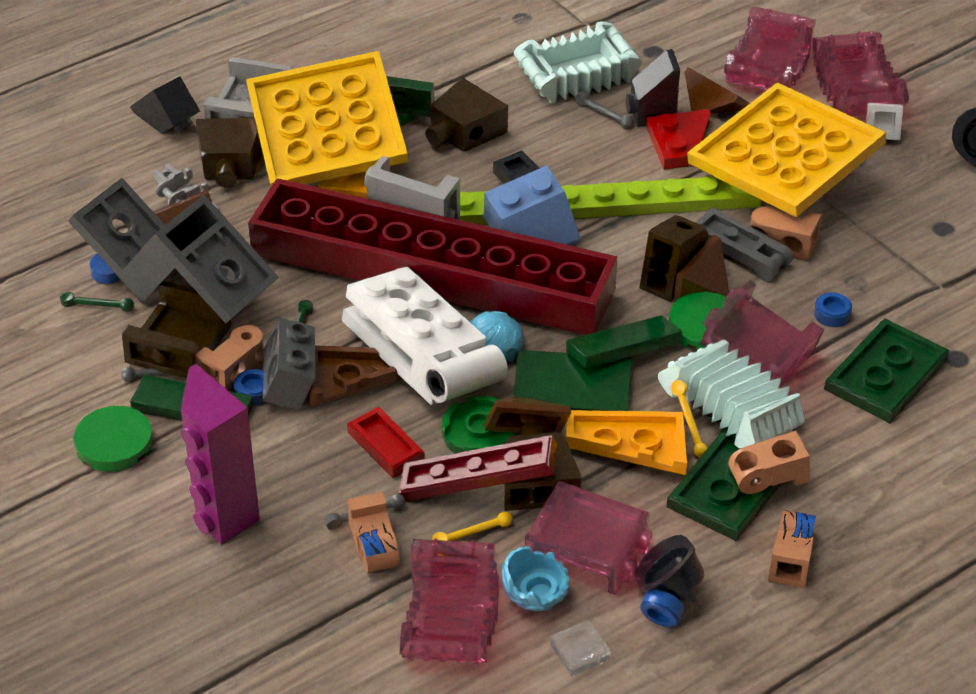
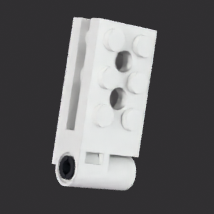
(422, 336)

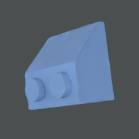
(532, 207)

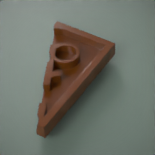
(348, 371)

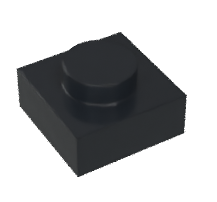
(513, 166)

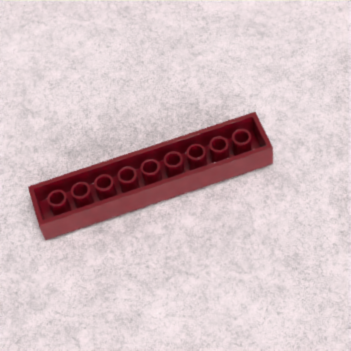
(456, 258)

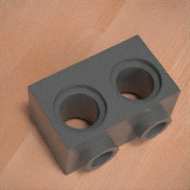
(289, 363)

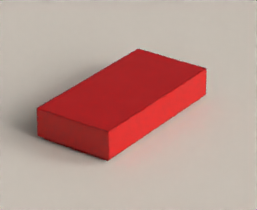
(384, 441)

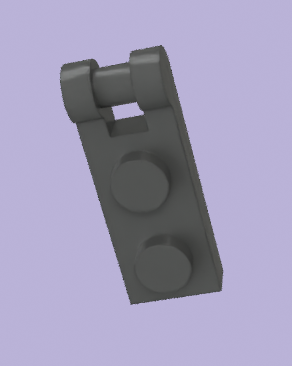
(747, 244)

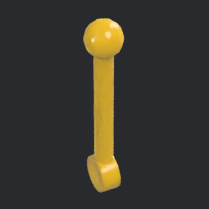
(680, 388)
(504, 519)

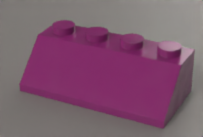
(218, 457)

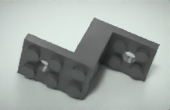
(189, 244)

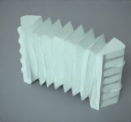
(578, 63)
(735, 393)

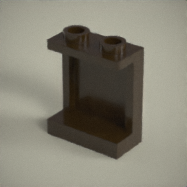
(174, 332)

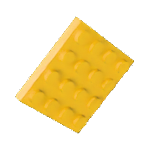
(326, 119)
(787, 149)

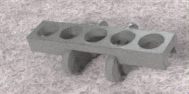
(176, 179)

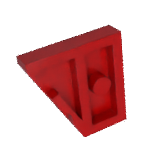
(676, 135)

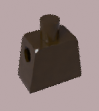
(466, 117)
(228, 149)
(672, 247)
(536, 491)

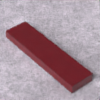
(478, 468)

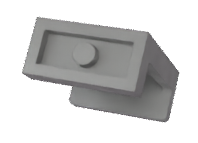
(239, 71)
(413, 194)

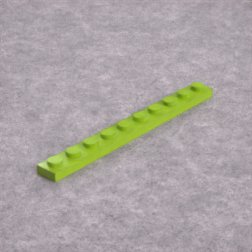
(634, 198)

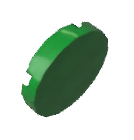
(690, 312)
(465, 429)
(113, 438)

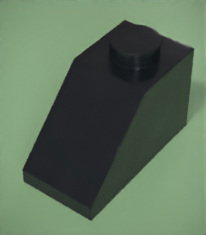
(655, 89)
(167, 107)

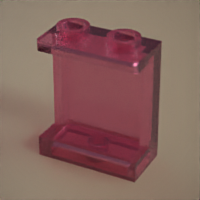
(760, 334)
(591, 533)

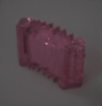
(771, 49)
(856, 72)
(451, 601)

